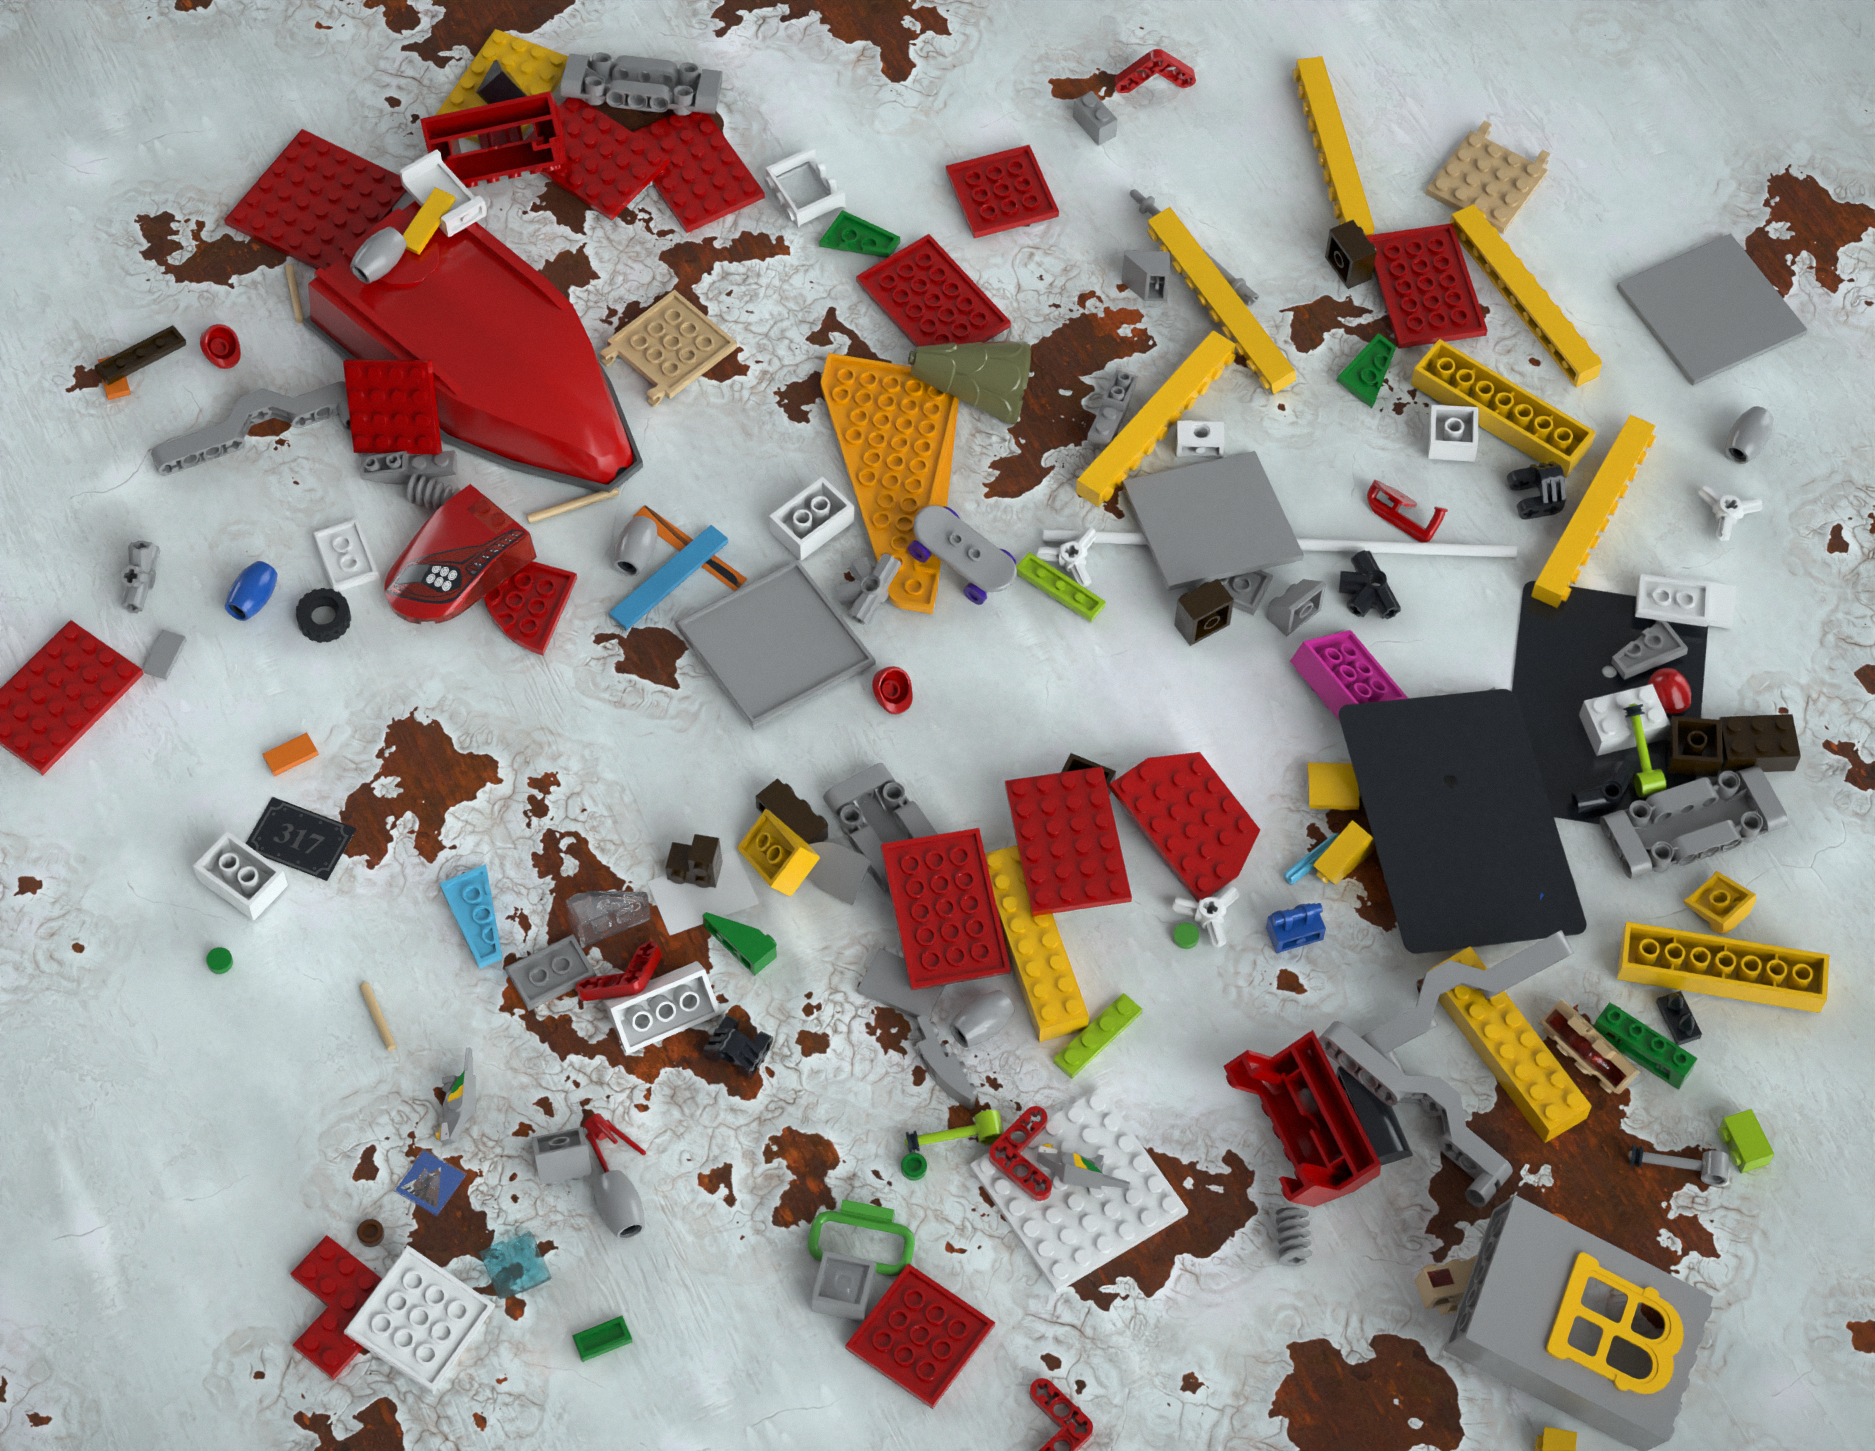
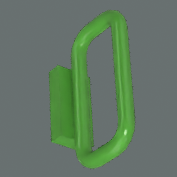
(867, 1217)

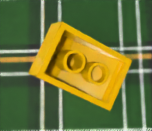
(778, 853)

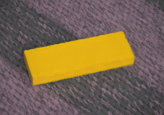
(428, 220)

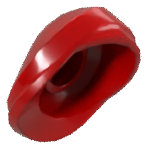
(221, 346)
(893, 689)
(1671, 690)

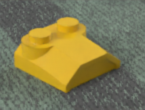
(1721, 902)

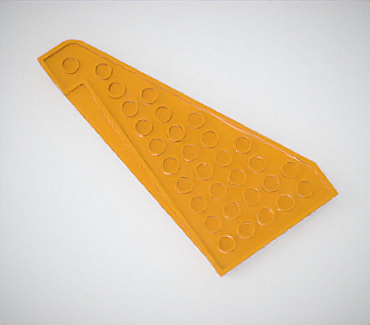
(898, 459)

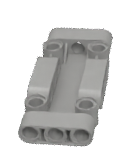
(632, 89)
(876, 815)
(1693, 821)

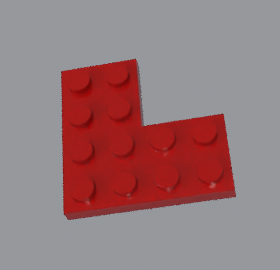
(344, 1287)

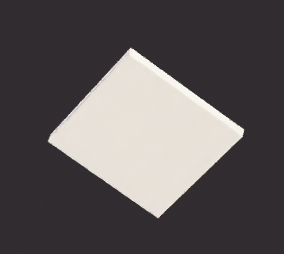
(419, 1319)

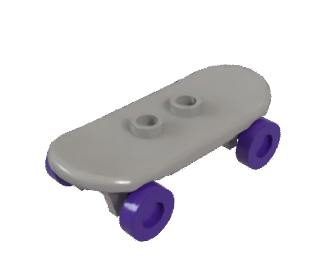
(963, 550)

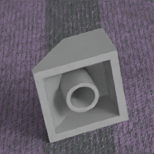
(1296, 605)
(561, 1156)

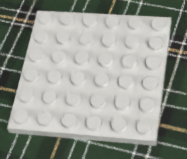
(1078, 1224)

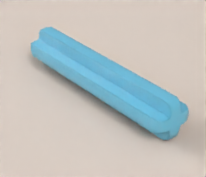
(1305, 865)

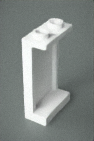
(431, 172)

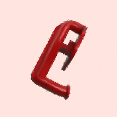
(1398, 519)

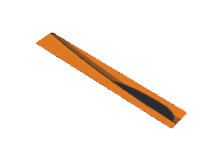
(680, 540)

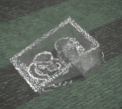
(605, 913)

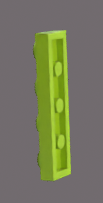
(1060, 587)
(1097, 1035)

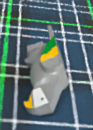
(459, 1102)
(1077, 1169)

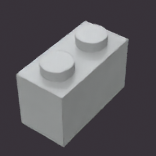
(1095, 118)

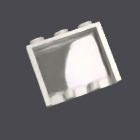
(803, 187)

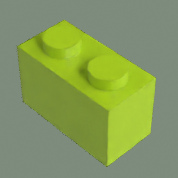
(1745, 1141)

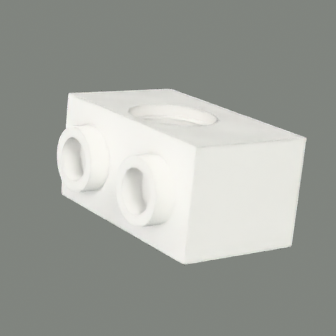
(1190, 445)

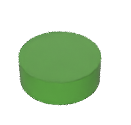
(1186, 935)

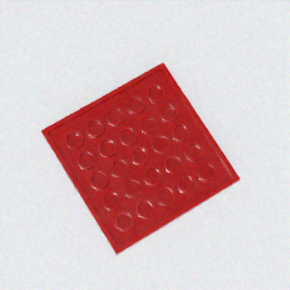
(316, 201)

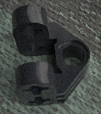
(1550, 483)
(736, 1048)

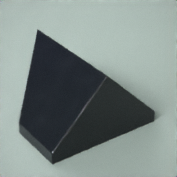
(499, 85)

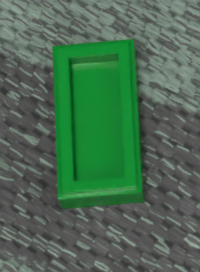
(602, 1338)

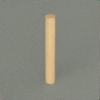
(294, 293)
(377, 1016)

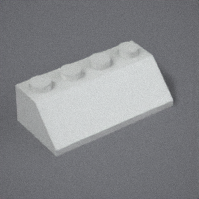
(663, 1007)

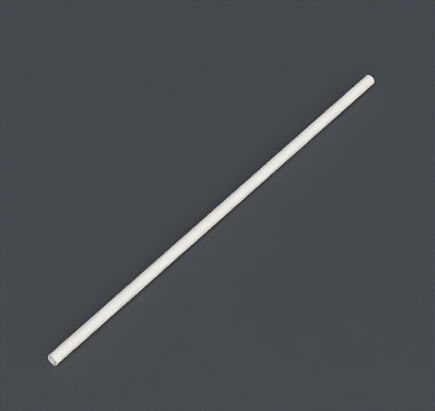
(1320, 544)

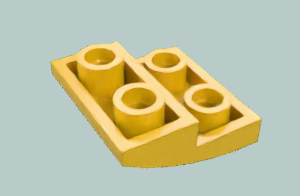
(1332, 786)

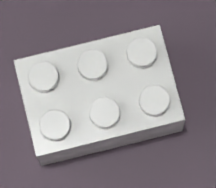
(811, 518)
(1609, 728)
(240, 875)

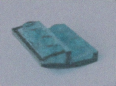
(515, 1265)

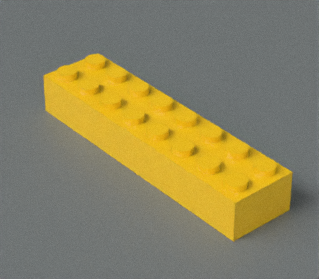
(1503, 407)
(1035, 953)
(1723, 967)
(1515, 1055)

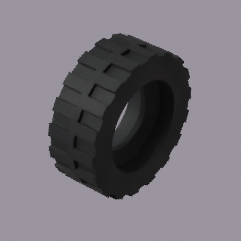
(317, 599)

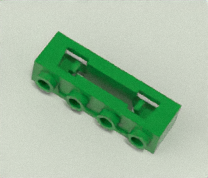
(1645, 1046)

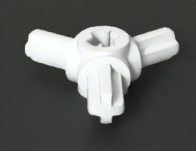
(1728, 510)
(1074, 564)
(1213, 921)

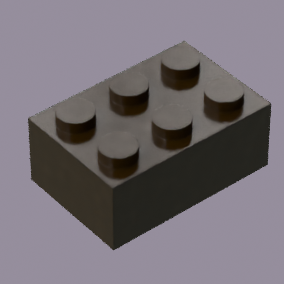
(1759, 741)

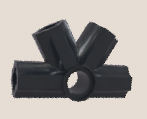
(1364, 593)

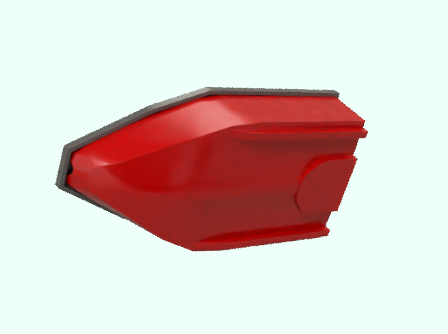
(503, 347)

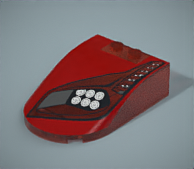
(456, 559)

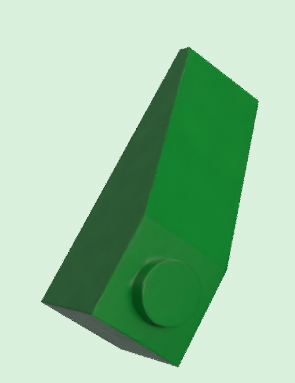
(742, 941)

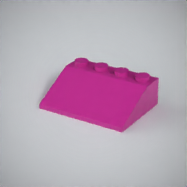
(1344, 672)

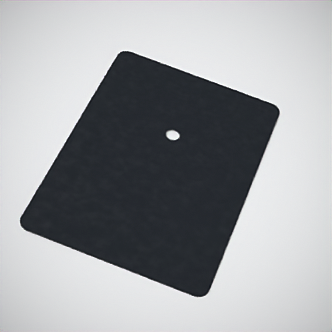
(1562, 666)
(1469, 856)

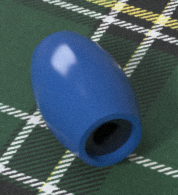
(251, 590)

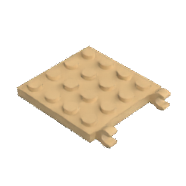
(1489, 178)
(669, 346)

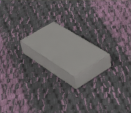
(164, 654)

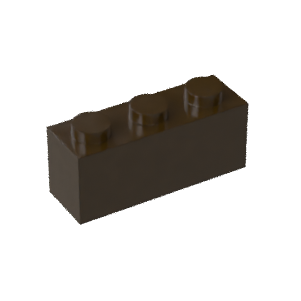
(792, 811)

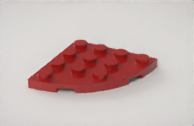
(531, 604)

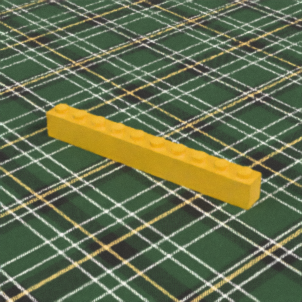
(1332, 143)
(1526, 296)
(1222, 301)
(1155, 419)
(1593, 512)

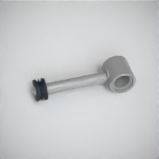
(1713, 1165)

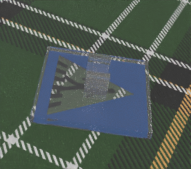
(430, 1182)

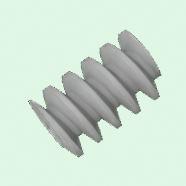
(428, 494)
(1291, 1236)

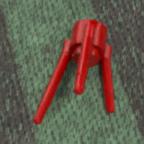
(601, 1129)

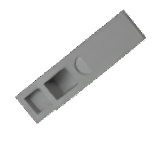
(1113, 408)
(399, 466)
(944, 1069)

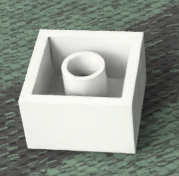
(1453, 433)

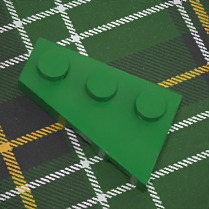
(859, 236)
(1368, 369)

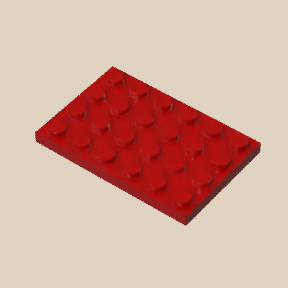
(603, 159)
(704, 170)
(1426, 286)
(932, 297)
(61, 695)
(1067, 841)
(945, 909)

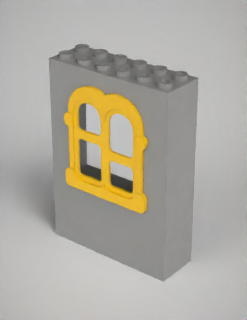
(1524, 1306)

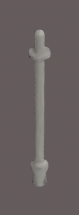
(1238, 285)

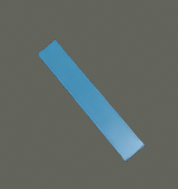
(668, 577)

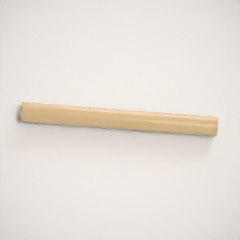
(571, 505)

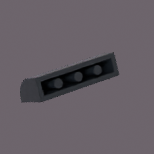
(1376, 1119)

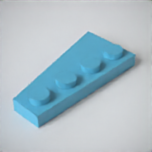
(474, 912)

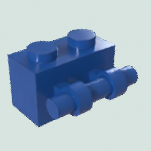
(1296, 927)

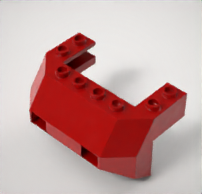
(500, 139)
(1310, 1119)

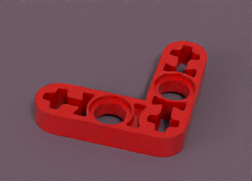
(1154, 62)
(623, 984)
(1013, 1150)
(1067, 1432)

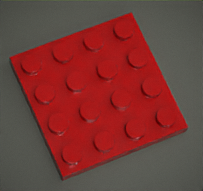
(1002, 191)
(392, 406)
(920, 1336)

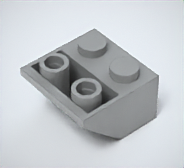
(1147, 274)

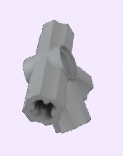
(139, 574)
(862, 590)

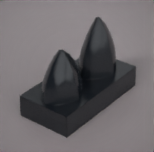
(1678, 1018)

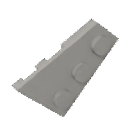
(1650, 650)

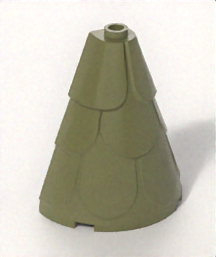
(978, 373)

